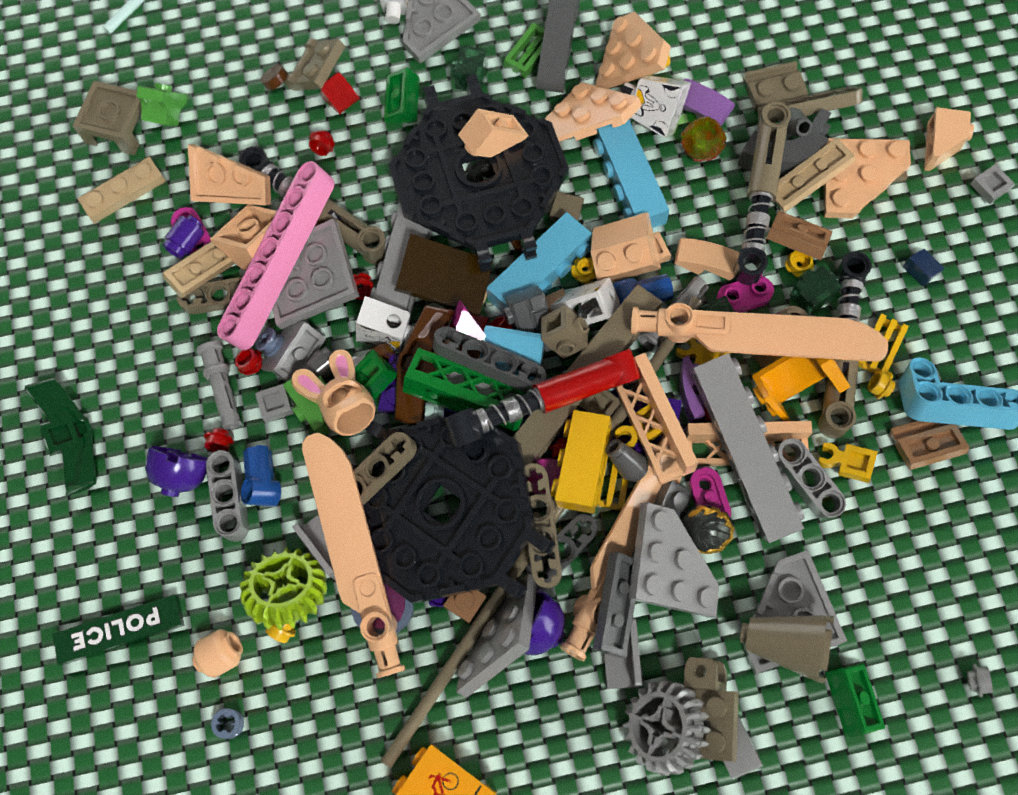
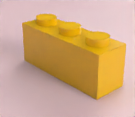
(582, 461)

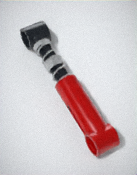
(546, 397)

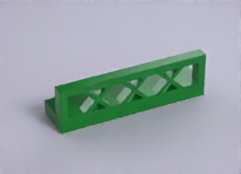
(455, 396)

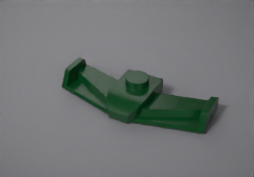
(66, 434)

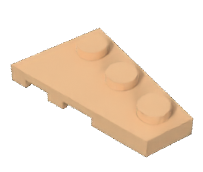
(224, 180)

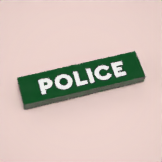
(117, 630)

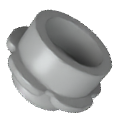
(979, 680)

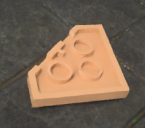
(631, 52)
(591, 108)
(875, 168)

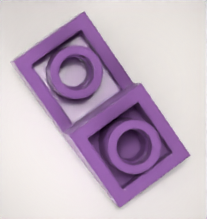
(707, 102)
(691, 402)

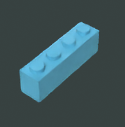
(630, 173)
(555, 253)

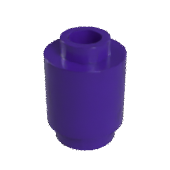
(183, 236)

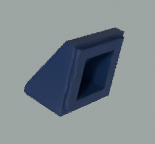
(923, 267)

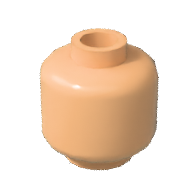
(217, 653)

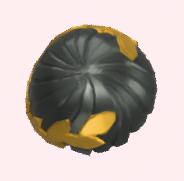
(709, 528)

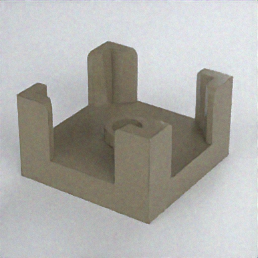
(109, 114)

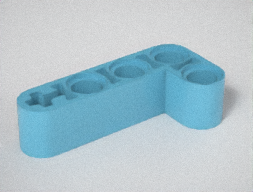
(951, 403)

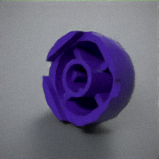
(174, 470)
(546, 625)

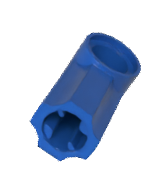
(659, 286)
(259, 483)

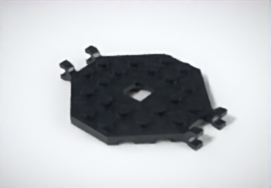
(483, 213)
(483, 536)

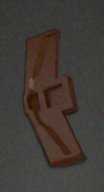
(407, 407)

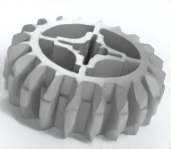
(679, 714)

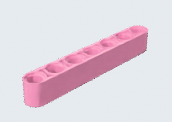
(276, 256)

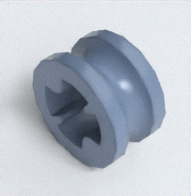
(269, 342)
(228, 713)

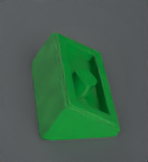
(402, 97)
(374, 373)
(855, 700)

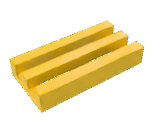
(891, 326)
(608, 503)

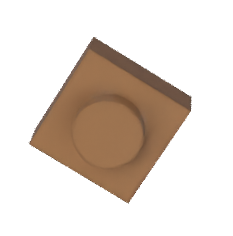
(465, 605)

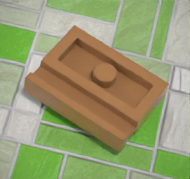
(799, 235)
(928, 443)

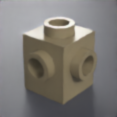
(564, 332)

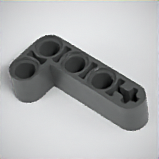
(557, 44)

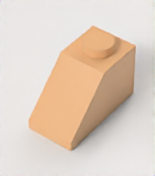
(491, 133)
(946, 135)

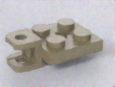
(718, 704)

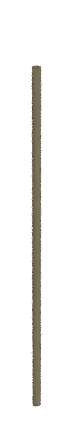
(499, 594)

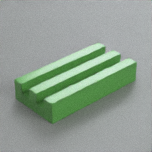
(509, 60)

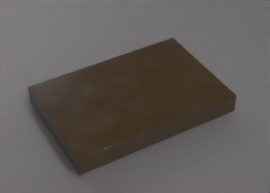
(441, 275)

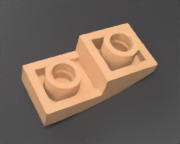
(703, 255)

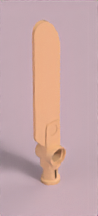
(765, 333)
(619, 539)
(351, 546)

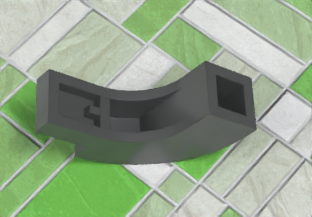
(795, 150)

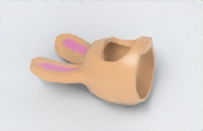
(342, 401)

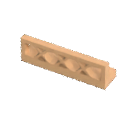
(666, 423)
(776, 432)

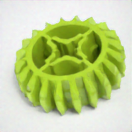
(288, 597)

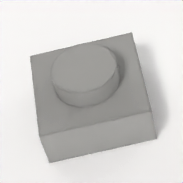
(992, 184)
(274, 403)

